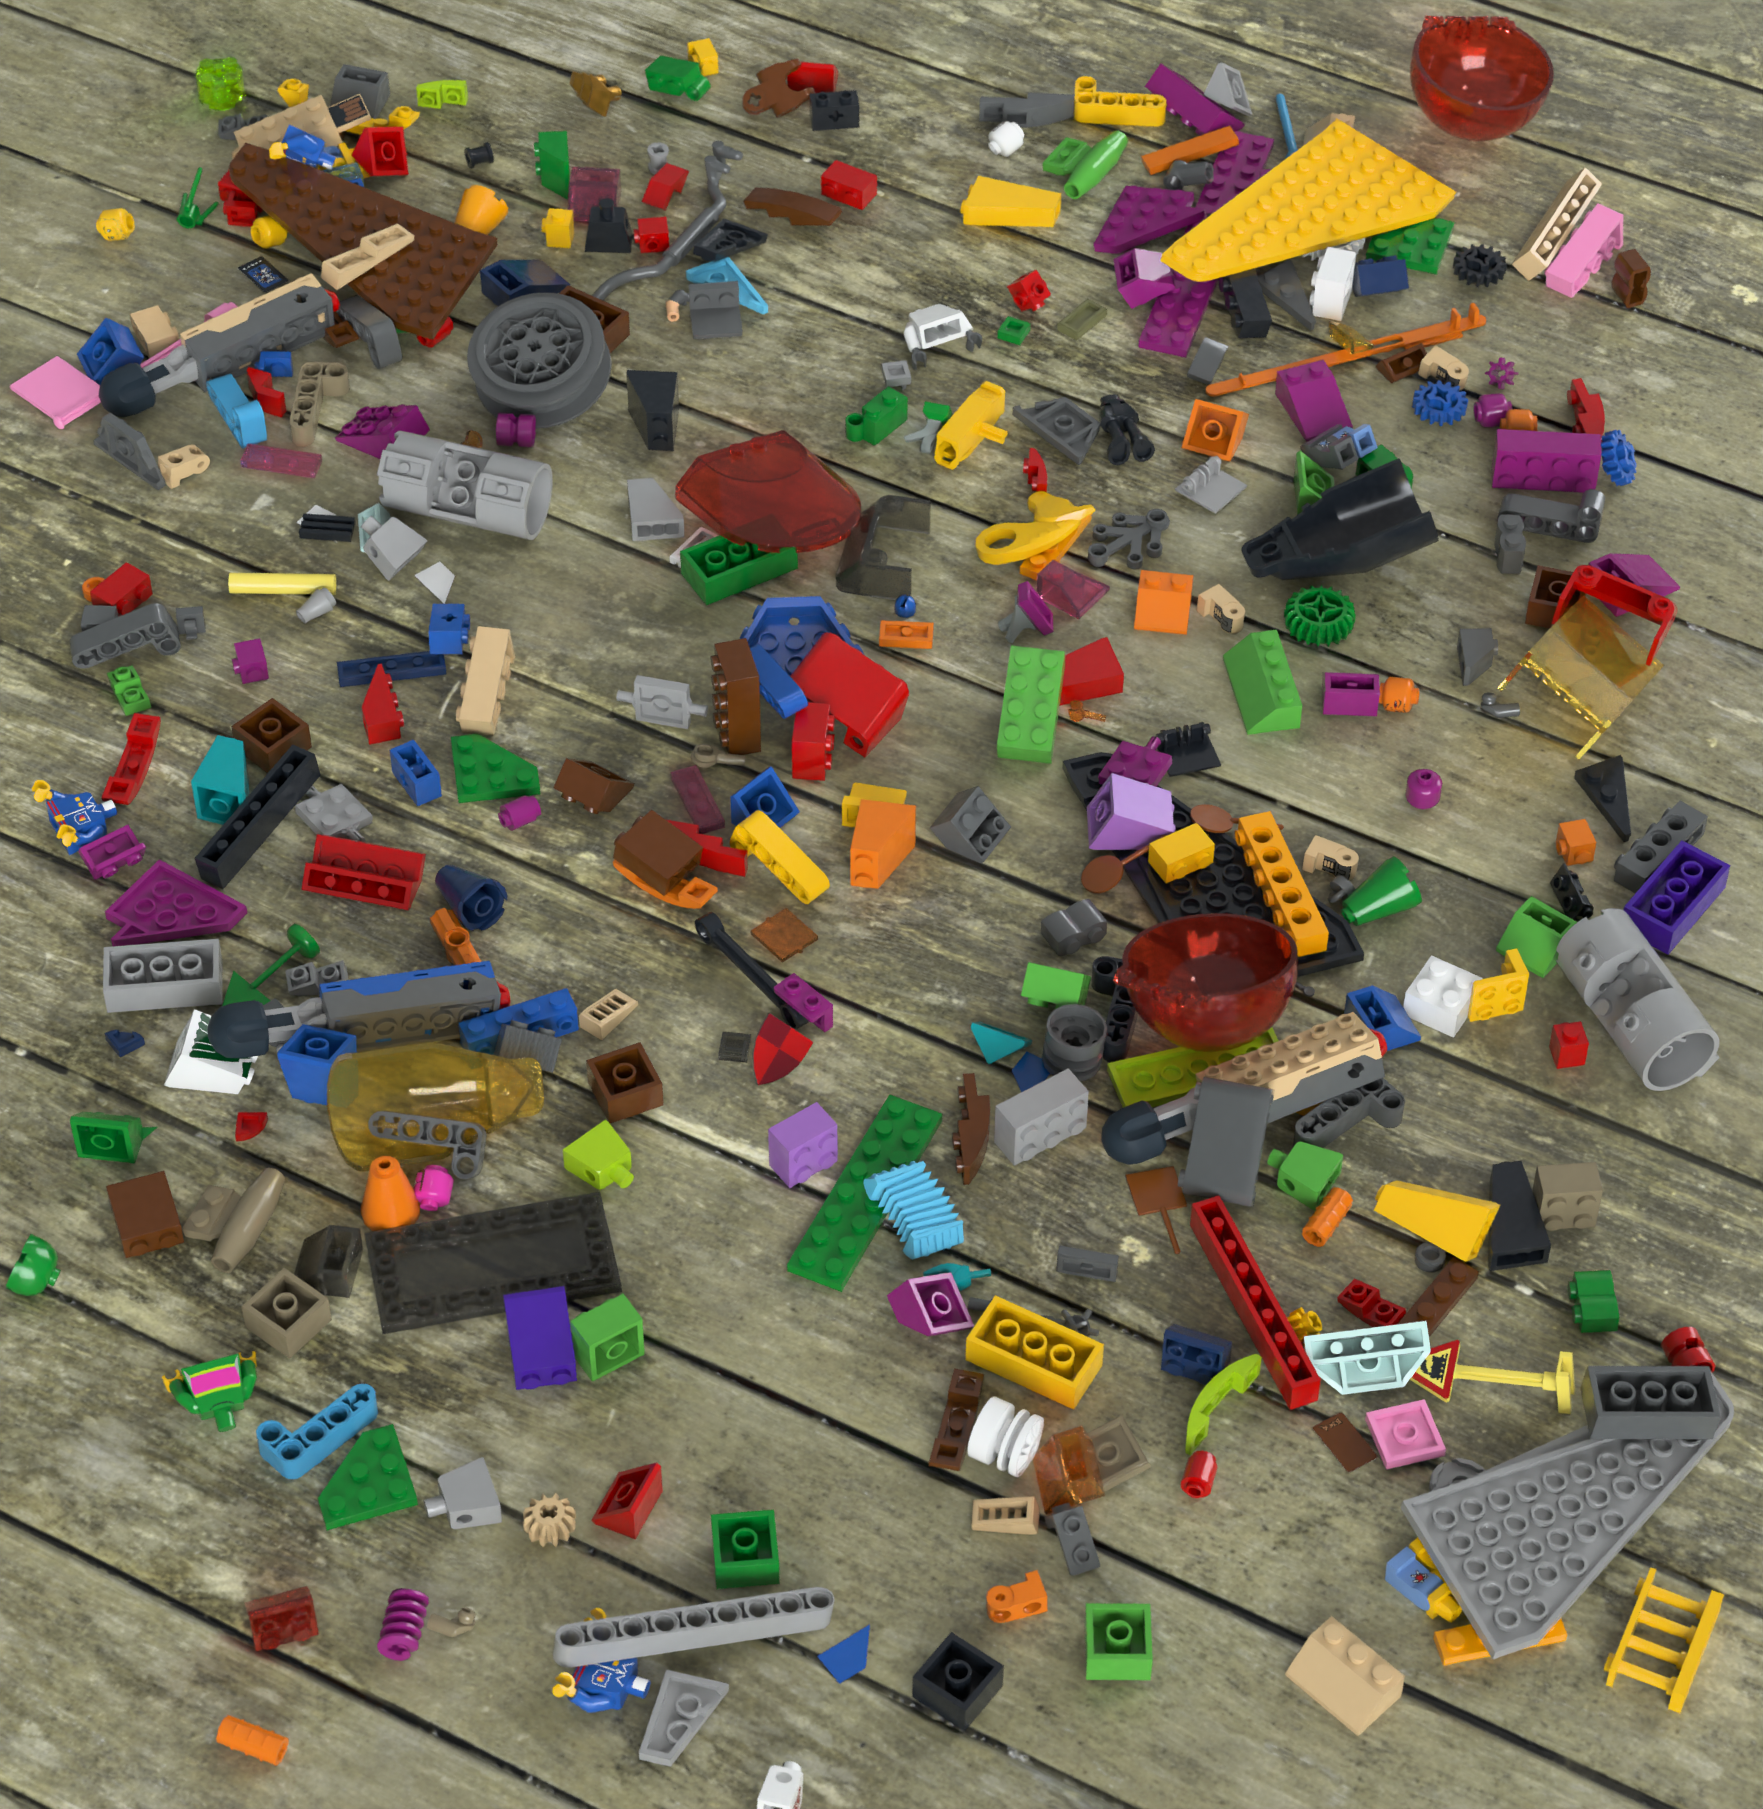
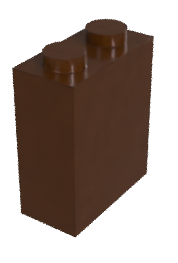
(657, 852)
(145, 1214)

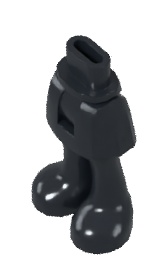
(1120, 417)

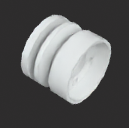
(1004, 1436)

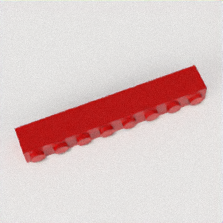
(1255, 1303)

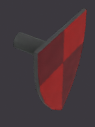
(777, 1050)

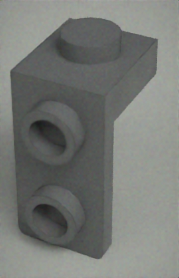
(1074, 1538)

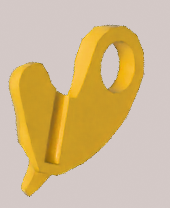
(1052, 523)

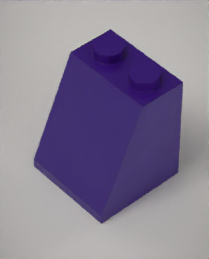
(540, 1338)

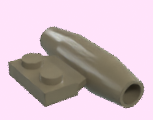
(234, 1217)

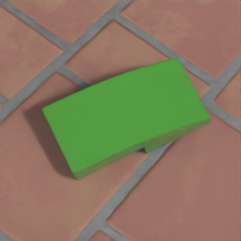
(128, 690)

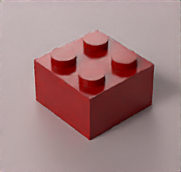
(812, 742)

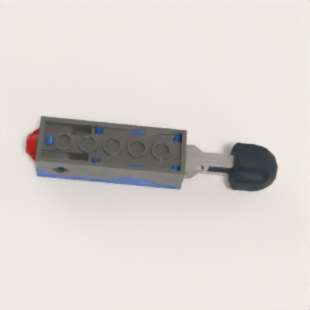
(375, 1009)

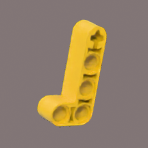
(1116, 107)
(780, 855)

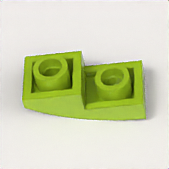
(436, 93)

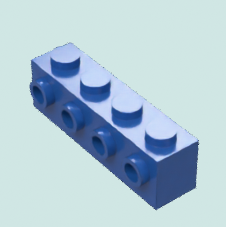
(551, 1011)

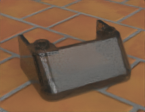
(865, 568)

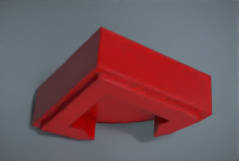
(250, 1124)

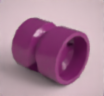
(515, 430)

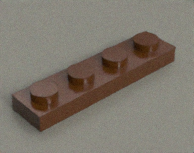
(1442, 1295)

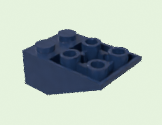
(517, 278)

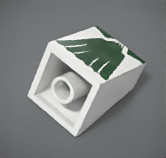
(198, 1065)

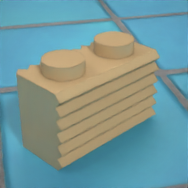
(153, 330)

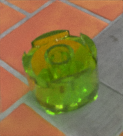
(220, 83)

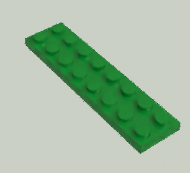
(848, 1215)

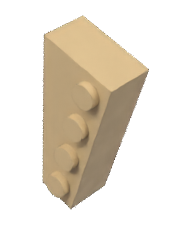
(486, 678)

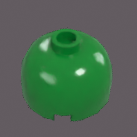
(34, 1268)

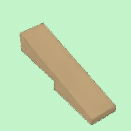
(372, 250)

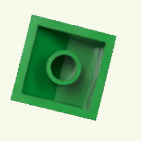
(553, 161)
(107, 1136)

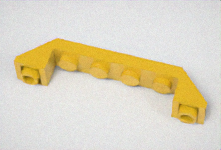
(295, 93)

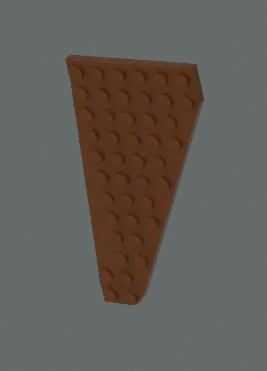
(332, 215)

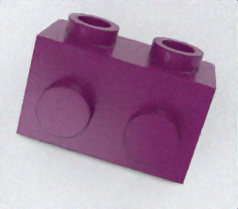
(112, 852)
(806, 1001)

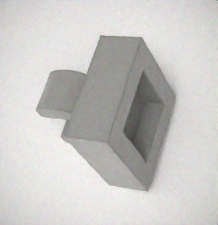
(896, 374)

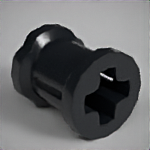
(479, 155)

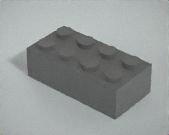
(1650, 1402)

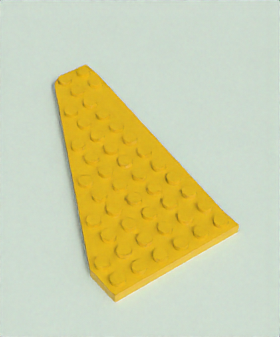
(1315, 199)

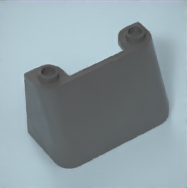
(1226, 1141)

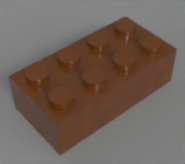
(736, 697)

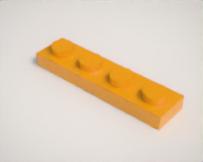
(1034, 564)
(1464, 1644)

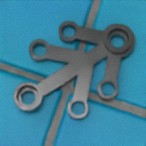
(1153, 522)

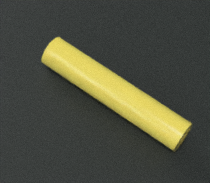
(280, 583)

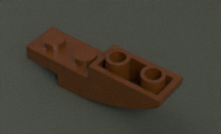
(972, 1129)

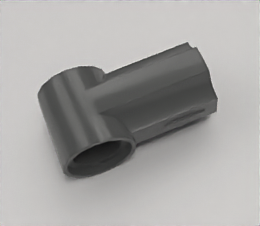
(1184, 174)

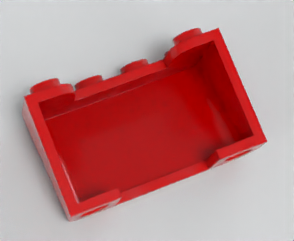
(856, 688)

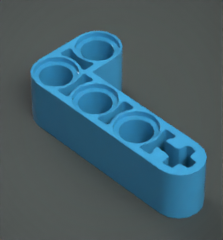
(241, 416)
(352, 1410)

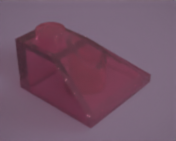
(1069, 588)

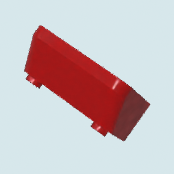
(1622, 595)

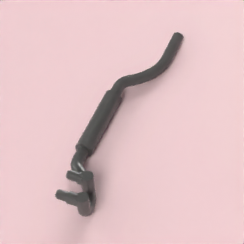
(714, 166)

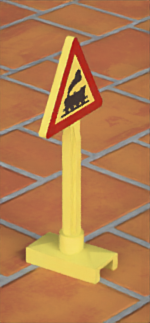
(1441, 1368)

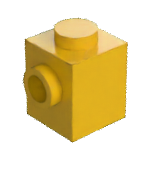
(558, 228)

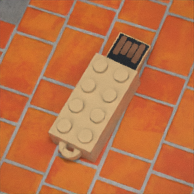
(309, 116)

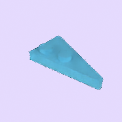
(726, 271)

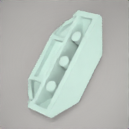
(1369, 1357)

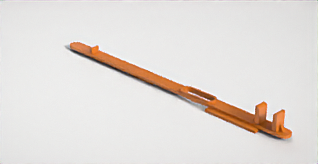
(1426, 335)

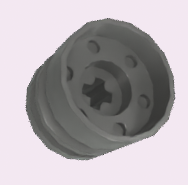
(1074, 1041)

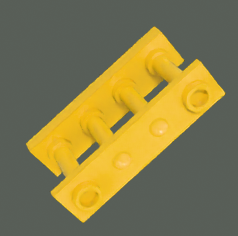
(1685, 1661)

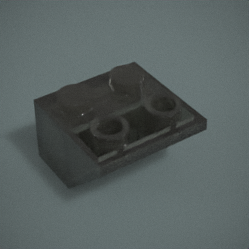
(331, 1260)

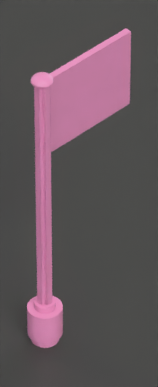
(66, 392)

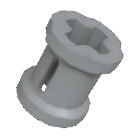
(658, 156)

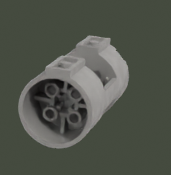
(465, 485)
(1637, 1000)

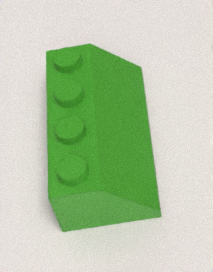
(1263, 684)

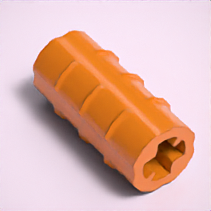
(1327, 1217)
(252, 1740)

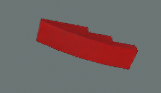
(714, 853)

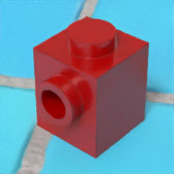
(652, 234)
(1568, 1044)

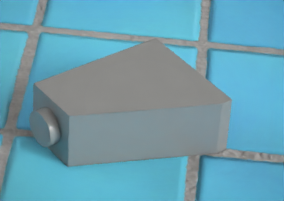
(652, 512)

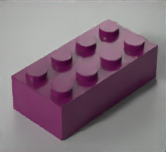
(1546, 460)

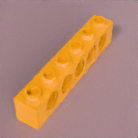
(1281, 882)

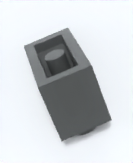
(1475, 652)

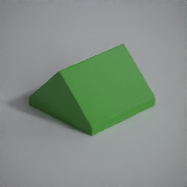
(1309, 481)

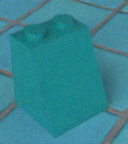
(221, 781)

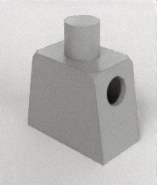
(391, 545)
(466, 1497)

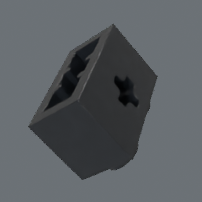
(834, 110)

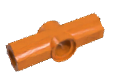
(453, 938)

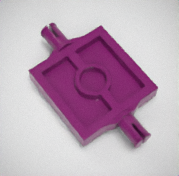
(1138, 762)

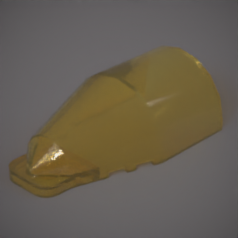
(425, 1082)

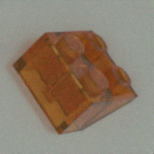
(1068, 1470)

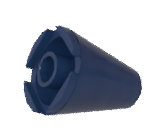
(471, 896)

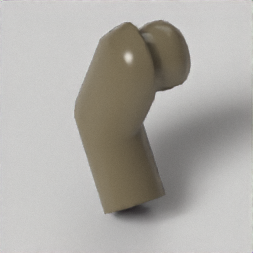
(453, 1627)

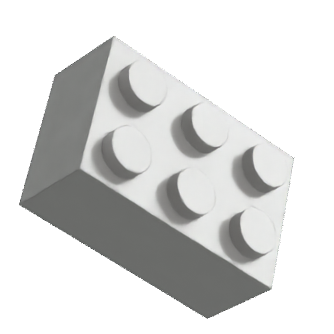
(1041, 1117)

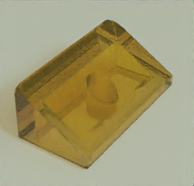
(1348, 338)

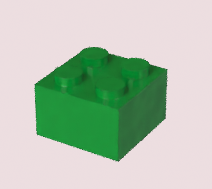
(745, 1549)

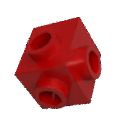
(1029, 291)

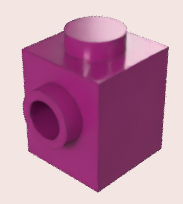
(250, 661)

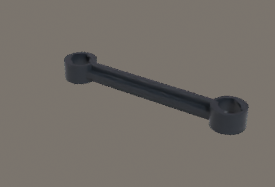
(712, 931)

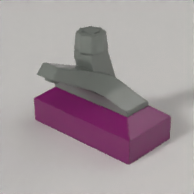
(1028, 613)

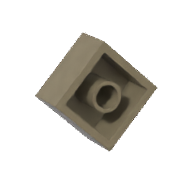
(1568, 1195)
(286, 1313)

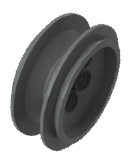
(540, 358)

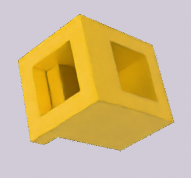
(704, 54)

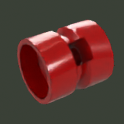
(1686, 1348)

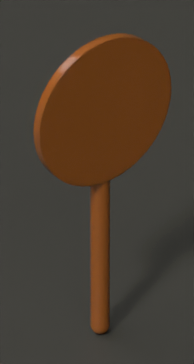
(1214, 818)
(1106, 871)

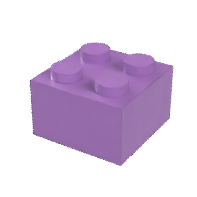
(803, 1145)

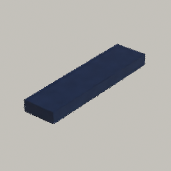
(399, 666)

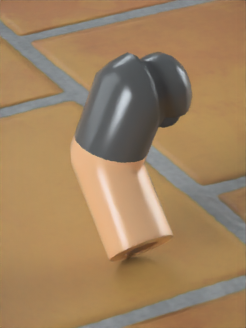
(678, 297)

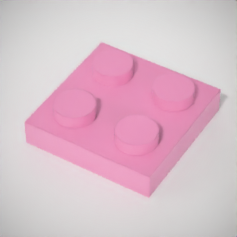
(1405, 1434)

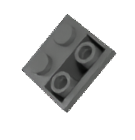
(370, 83)
(971, 825)

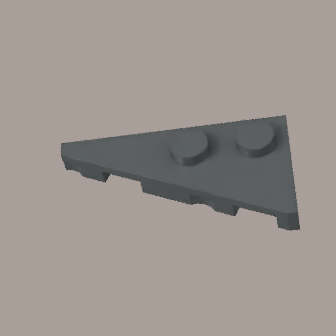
(1285, 289)

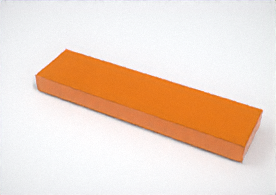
(1190, 150)

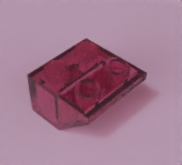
(589, 187)

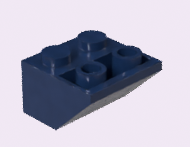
(1380, 277)
(1194, 1354)

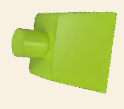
(600, 1158)

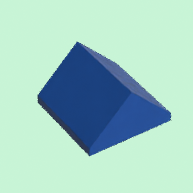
(763, 794)

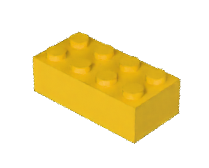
(1034, 1352)

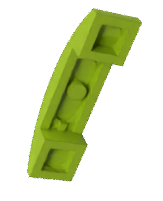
(1235, 1376)

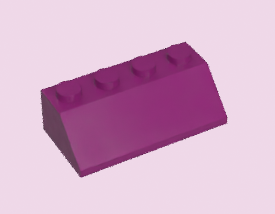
(1190, 102)

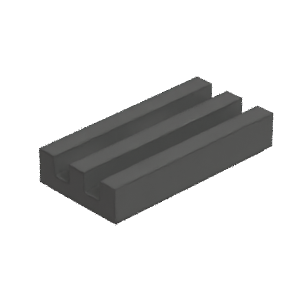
(1087, 1263)

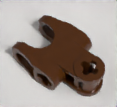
(774, 91)

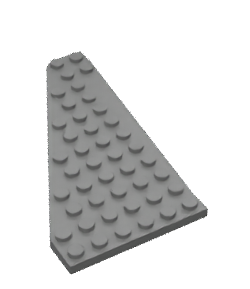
(1546, 1524)

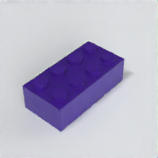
(1677, 895)

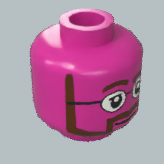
(433, 1187)

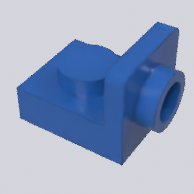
(276, 363)

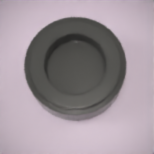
(1429, 1257)

